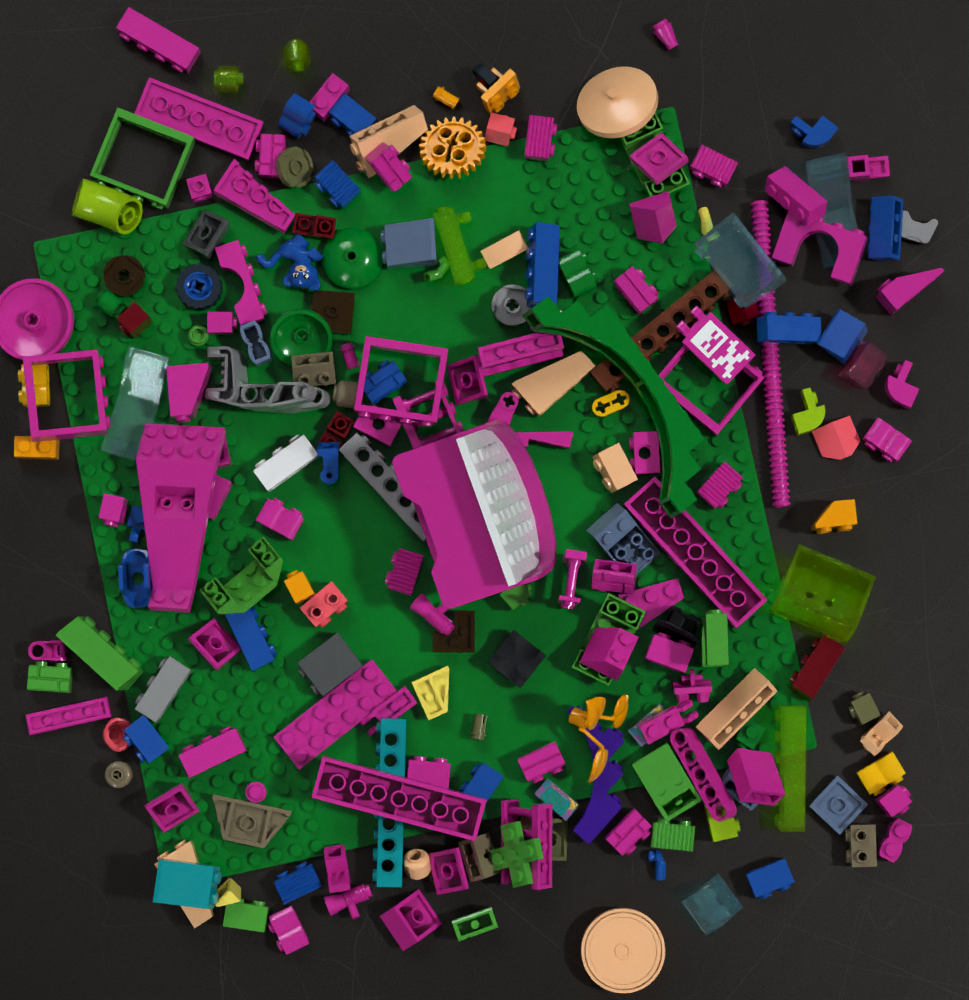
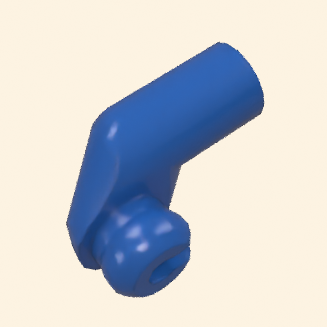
(660, 871)

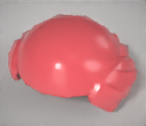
(113, 734)

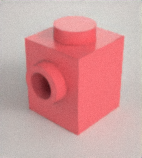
(500, 129)

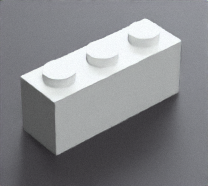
(285, 462)

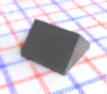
(207, 234)

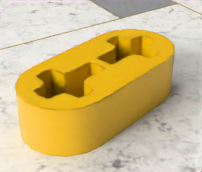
(613, 407)

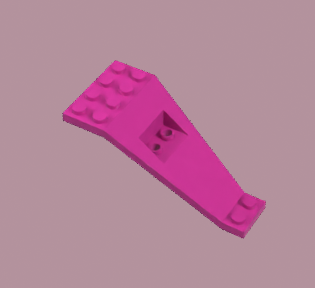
(180, 469)

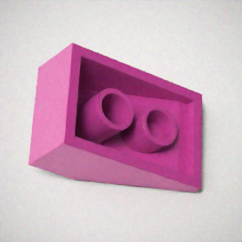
(902, 289)

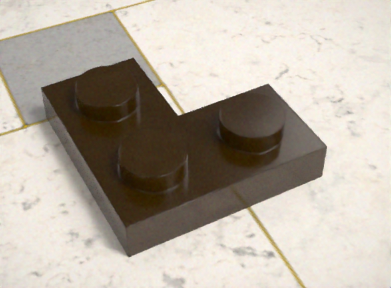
(461, 639)

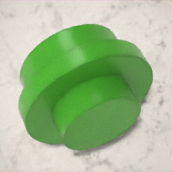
(198, 335)

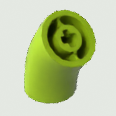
(107, 207)

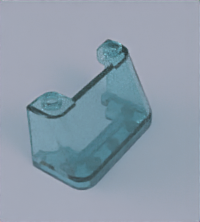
(739, 261)

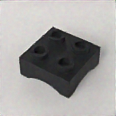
(516, 659)

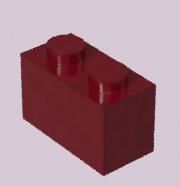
(134, 320)

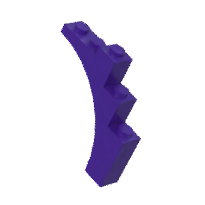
(601, 805)

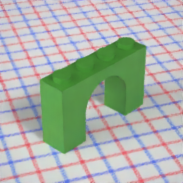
(714, 639)

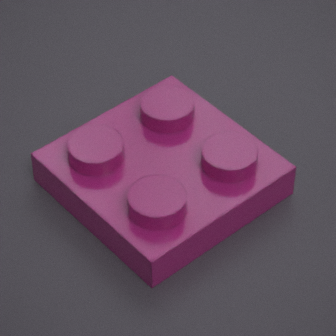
(659, 158)

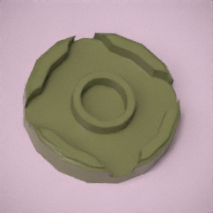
(294, 167)

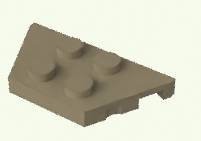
(248, 821)

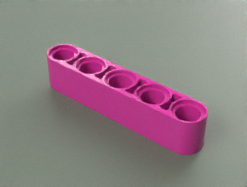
(694, 769)

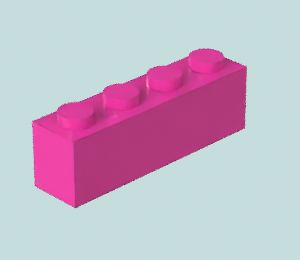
(157, 40)

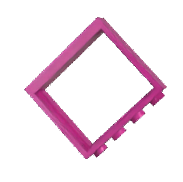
(402, 347)
(753, 372)
(71, 432)

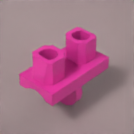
(692, 684)

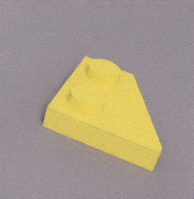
(433, 692)

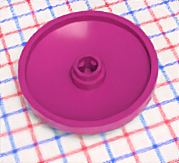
(34, 318)

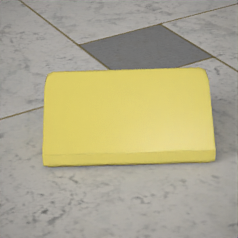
(228, 893)

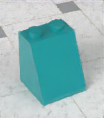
(187, 884)

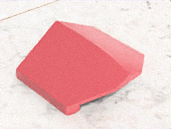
(837, 439)

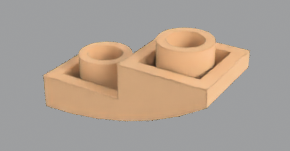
(504, 249)

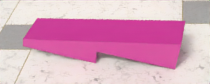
(555, 439)

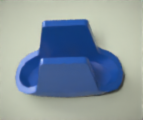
(135, 561)

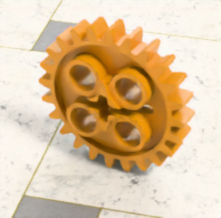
(470, 152)

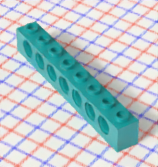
(393, 877)

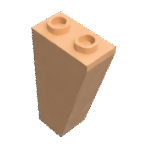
(397, 130)
(551, 383)
(187, 852)

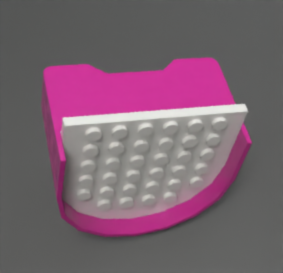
(479, 512)

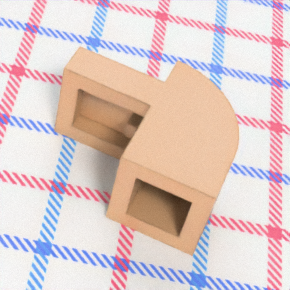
(881, 733)

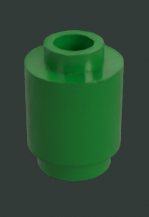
(110, 304)

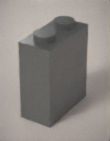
(329, 665)

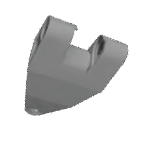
(286, 397)

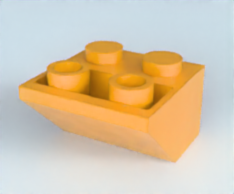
(837, 515)

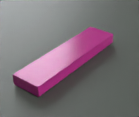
(68, 715)

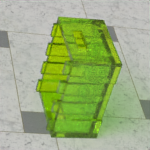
(826, 580)

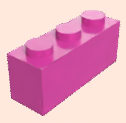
(796, 196)
(212, 751)

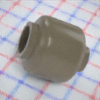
(345, 393)
(123, 768)

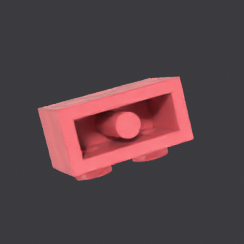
(324, 605)

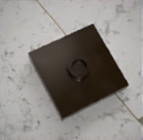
(336, 309)

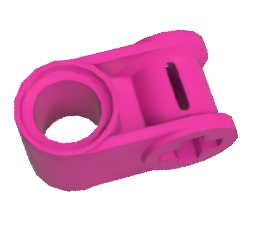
(502, 412)
(51, 651)

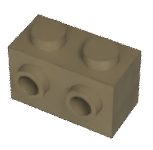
(314, 368)
(862, 845)

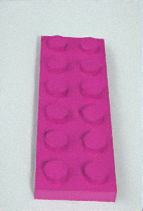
(199, 118)
(335, 714)

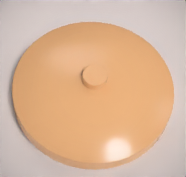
(617, 102)

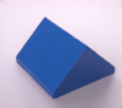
(842, 336)

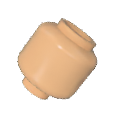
(416, 864)

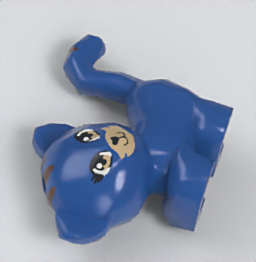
(301, 273)

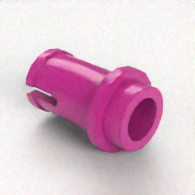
(349, 355)

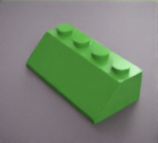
(100, 653)

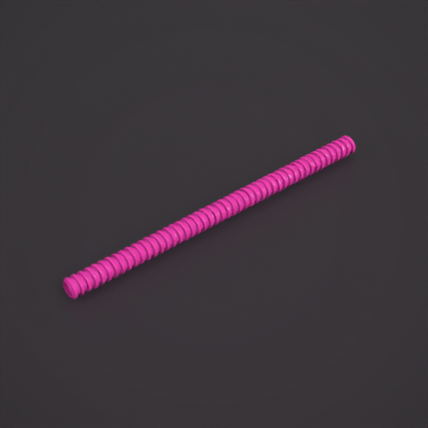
(772, 374)

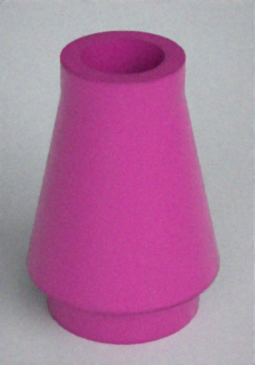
(665, 34)

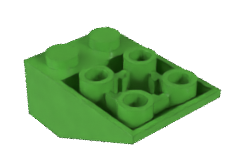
(667, 782)

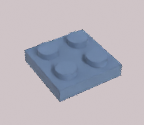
(838, 805)

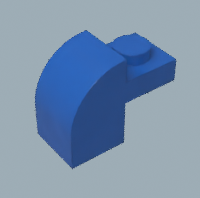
(816, 136)

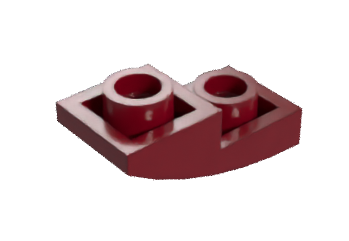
(314, 226)
(337, 429)

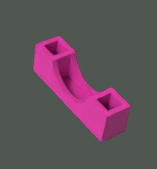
(233, 259)

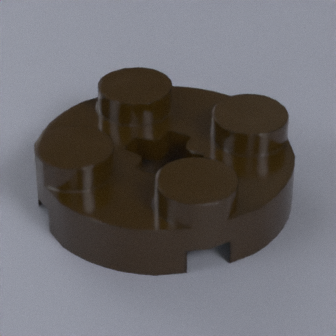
(126, 287)

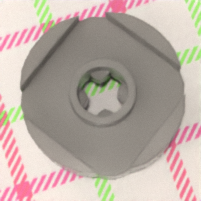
(503, 313)

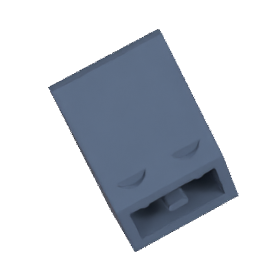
(623, 538)

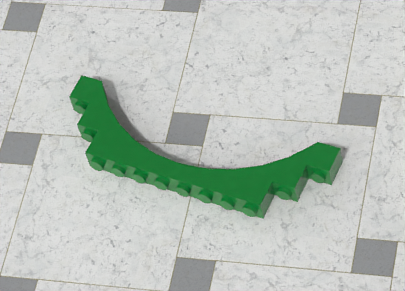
(674, 428)

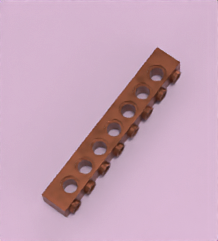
(601, 373)

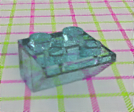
(712, 904)

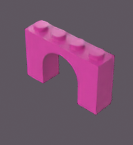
(850, 245)

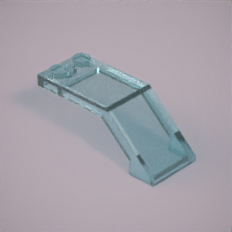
(831, 180)
(136, 403)

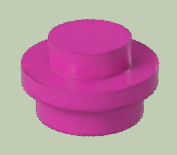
(255, 792)

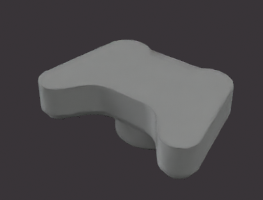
(917, 231)

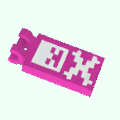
(715, 345)

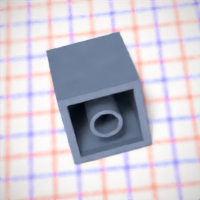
(409, 244)

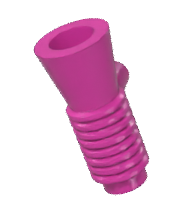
(433, 615)
(348, 899)

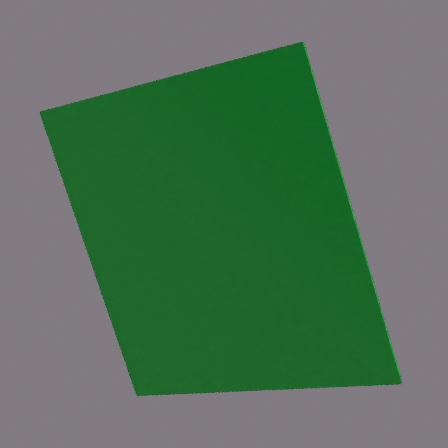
(354, 532)

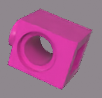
(199, 188)

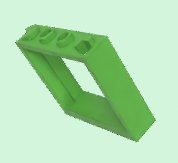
(153, 127)

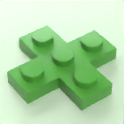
(516, 854)

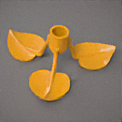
(590, 719)

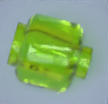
(297, 55)
(228, 78)

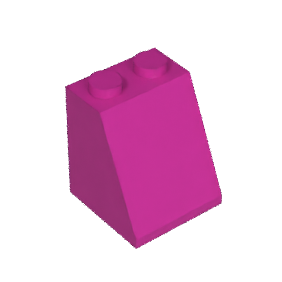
(187, 389)

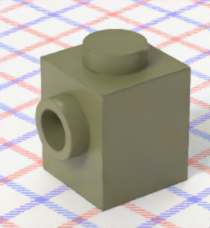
(863, 708)

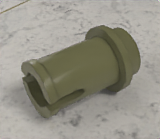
(479, 727)

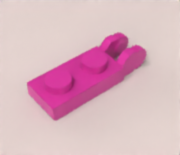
(391, 708)
(667, 721)

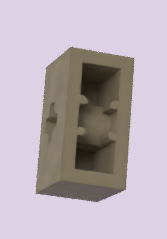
(478, 857)

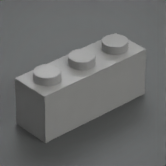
(162, 689)

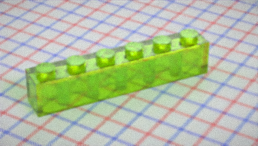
(791, 766)

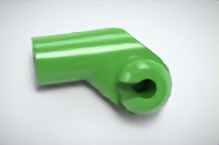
(439, 271)

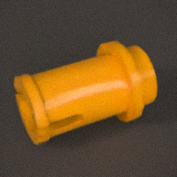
(445, 97)

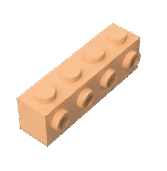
(751, 691)

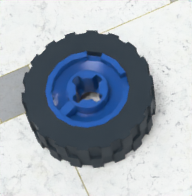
(187, 289)

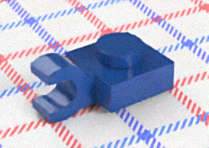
(136, 521)

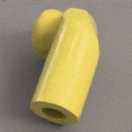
(706, 222)

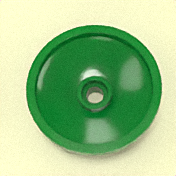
(356, 272)
(288, 342)

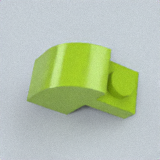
(810, 418)

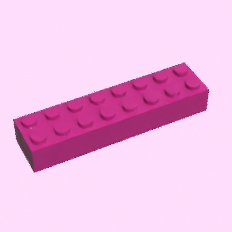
(696, 555)
(399, 798)

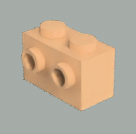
(614, 468)

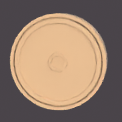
(622, 950)

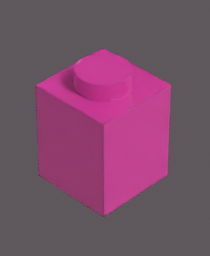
(221, 323)

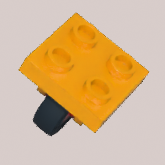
(495, 87)

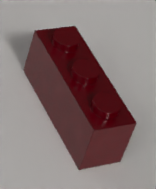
(815, 667)

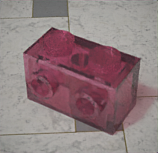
(863, 365)

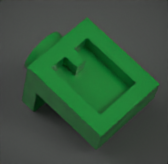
(749, 735)

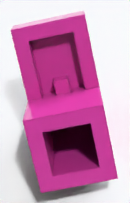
(864, 168)
(899, 391)
(337, 868)

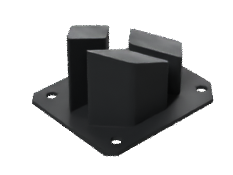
(679, 626)

